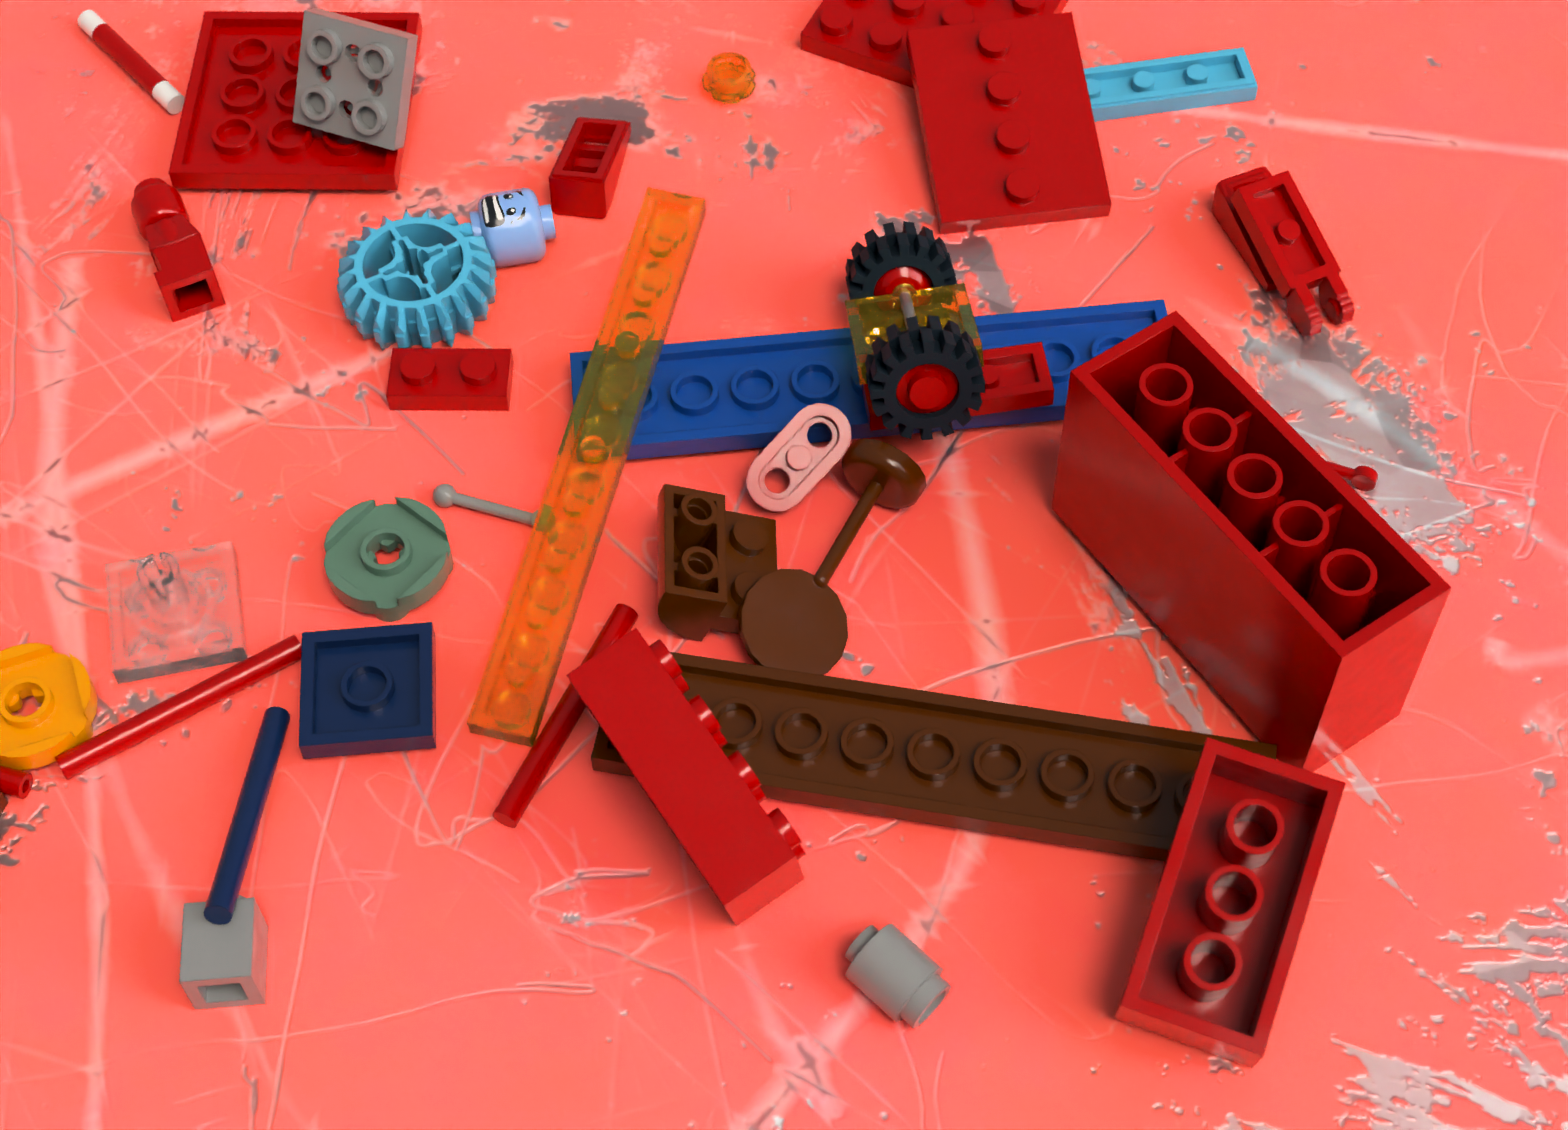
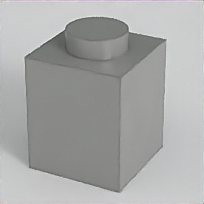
(225, 961)

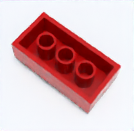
(694, 786)
(1230, 903)

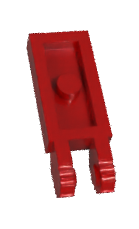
(1293, 251)

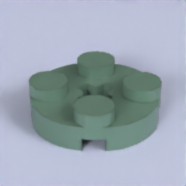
(395, 587)

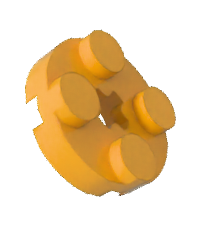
(65, 711)

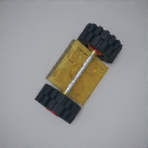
(913, 332)

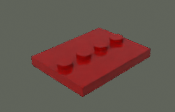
(1007, 123)

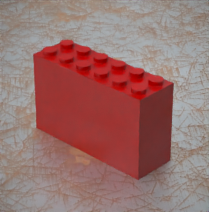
(1243, 543)

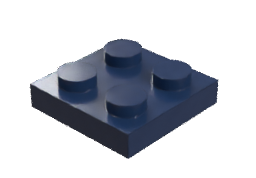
(368, 690)

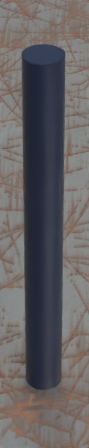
(247, 817)

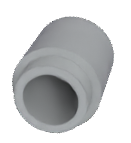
(896, 974)

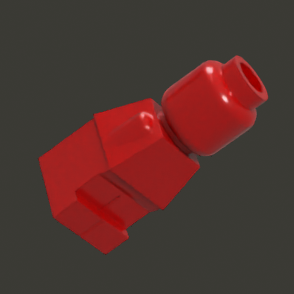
(177, 250)

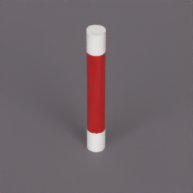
(131, 61)

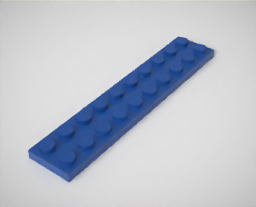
(751, 387)

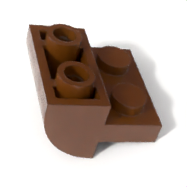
(707, 560)

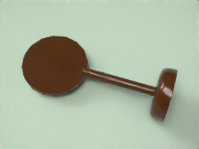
(794, 616)

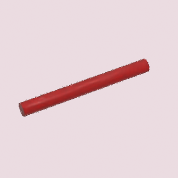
(179, 707)
(557, 728)

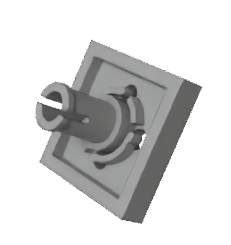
(372, 80)

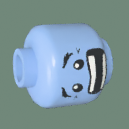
(513, 226)

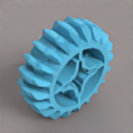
(416, 281)

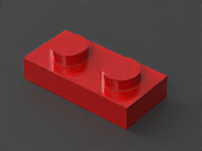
(450, 379)

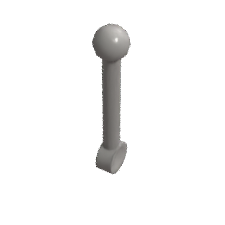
(446, 495)

